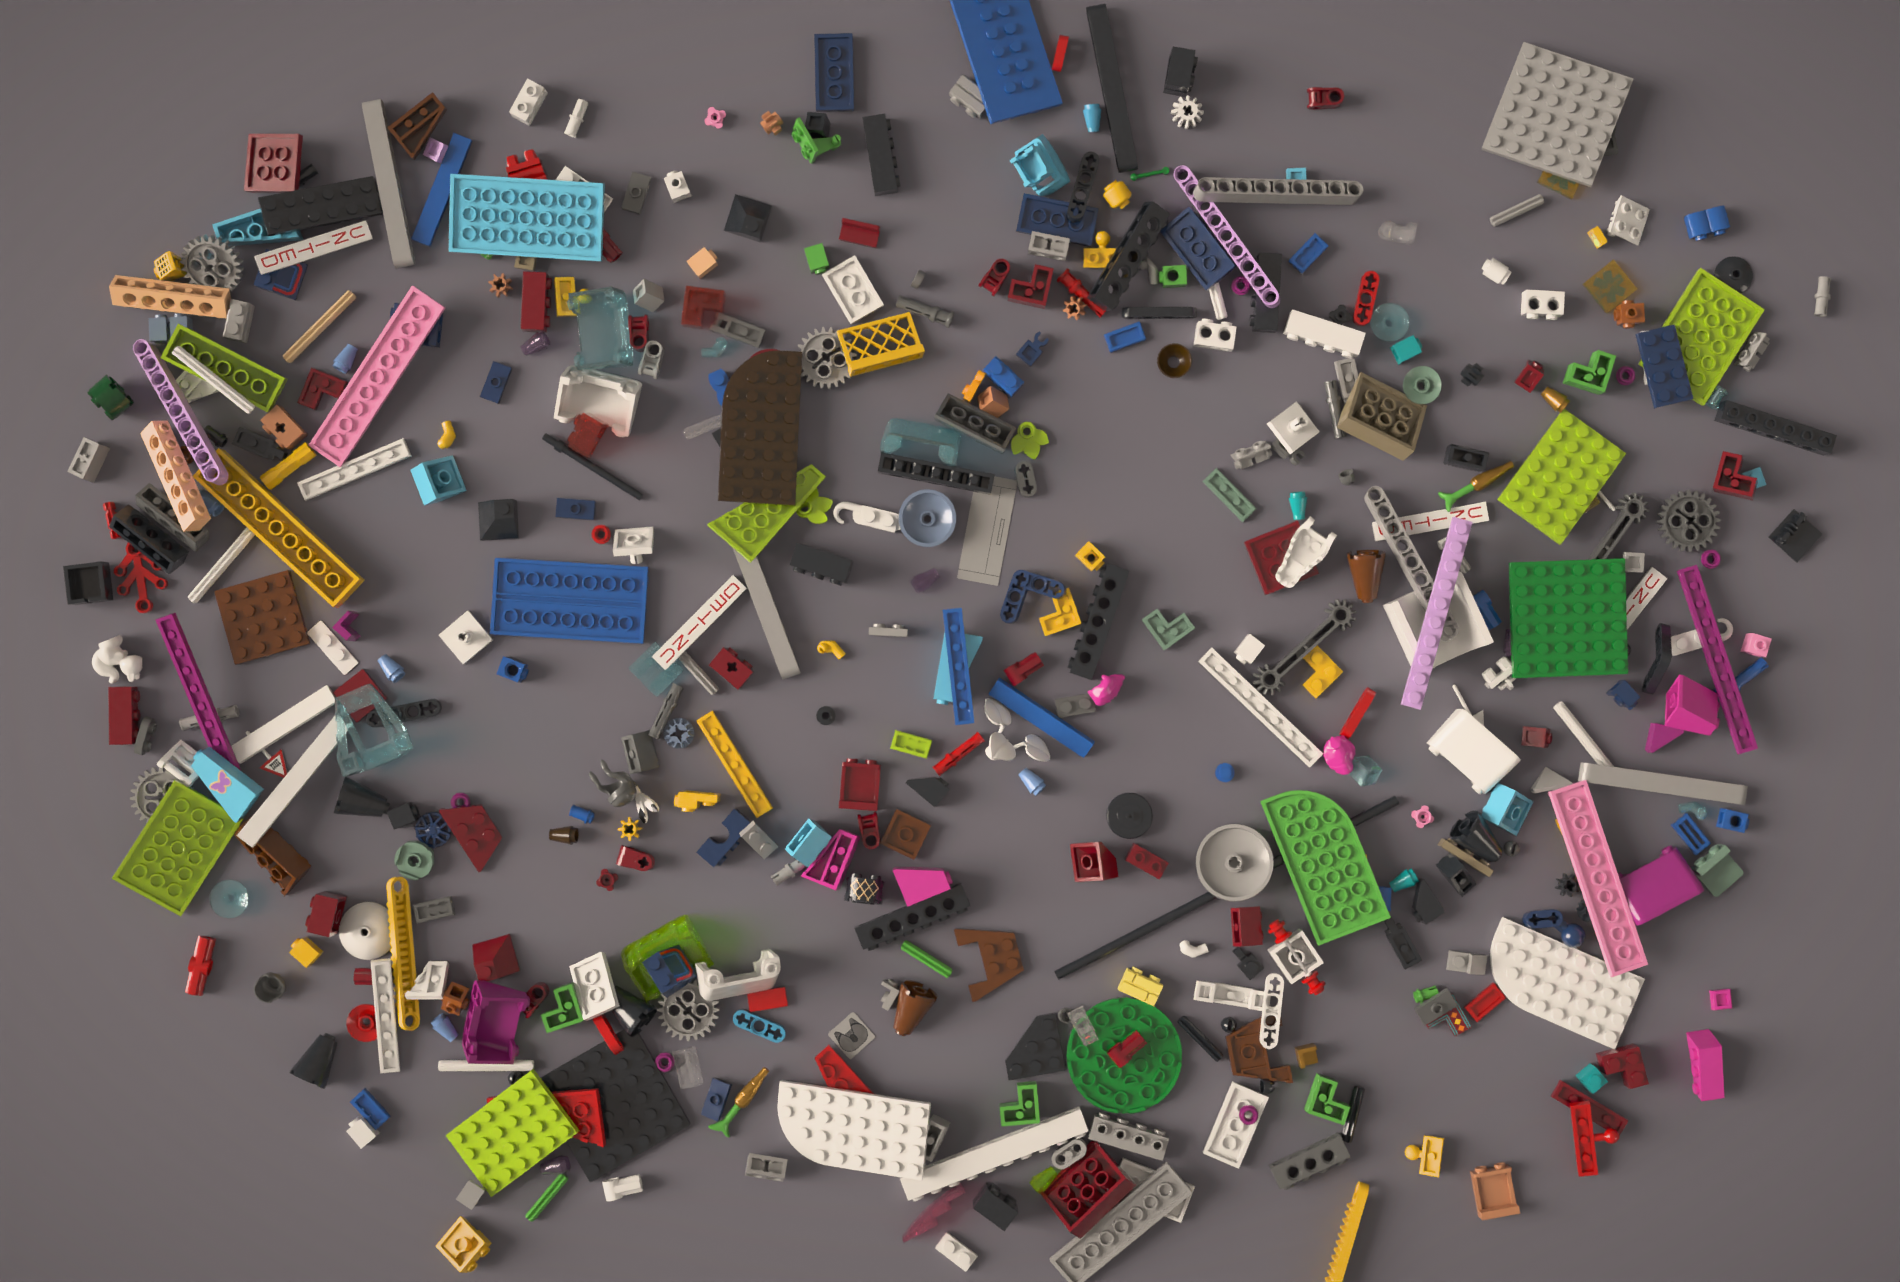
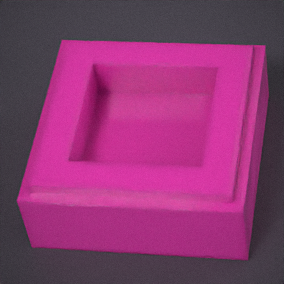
(1720, 999)

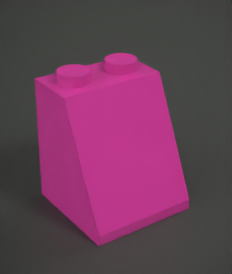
(1691, 707)
(921, 882)

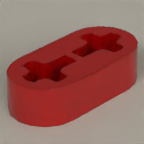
(1060, 53)

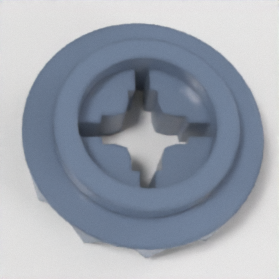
(682, 724)

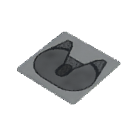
(851, 1035)

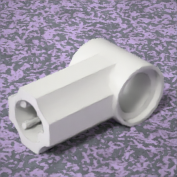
(617, 1188)

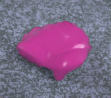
(1107, 689)
(1339, 754)

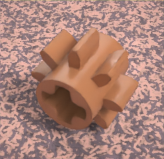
(771, 123)
(498, 280)
(1080, 307)

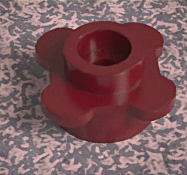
(602, 880)

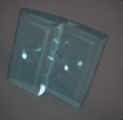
(652, 674)

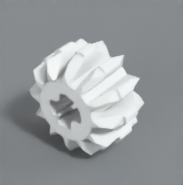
(1194, 114)

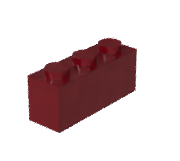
(535, 301)
(123, 715)

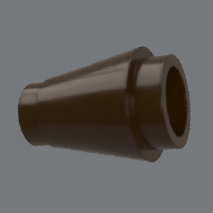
(564, 835)

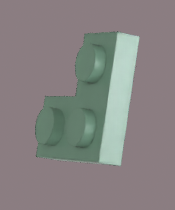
(1166, 633)

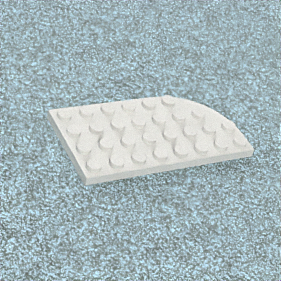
(1562, 983)
(855, 1128)

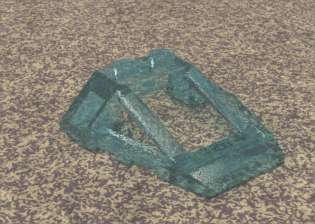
(366, 760)

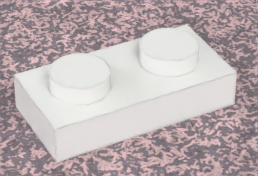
(956, 1251)

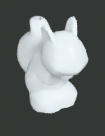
(112, 654)

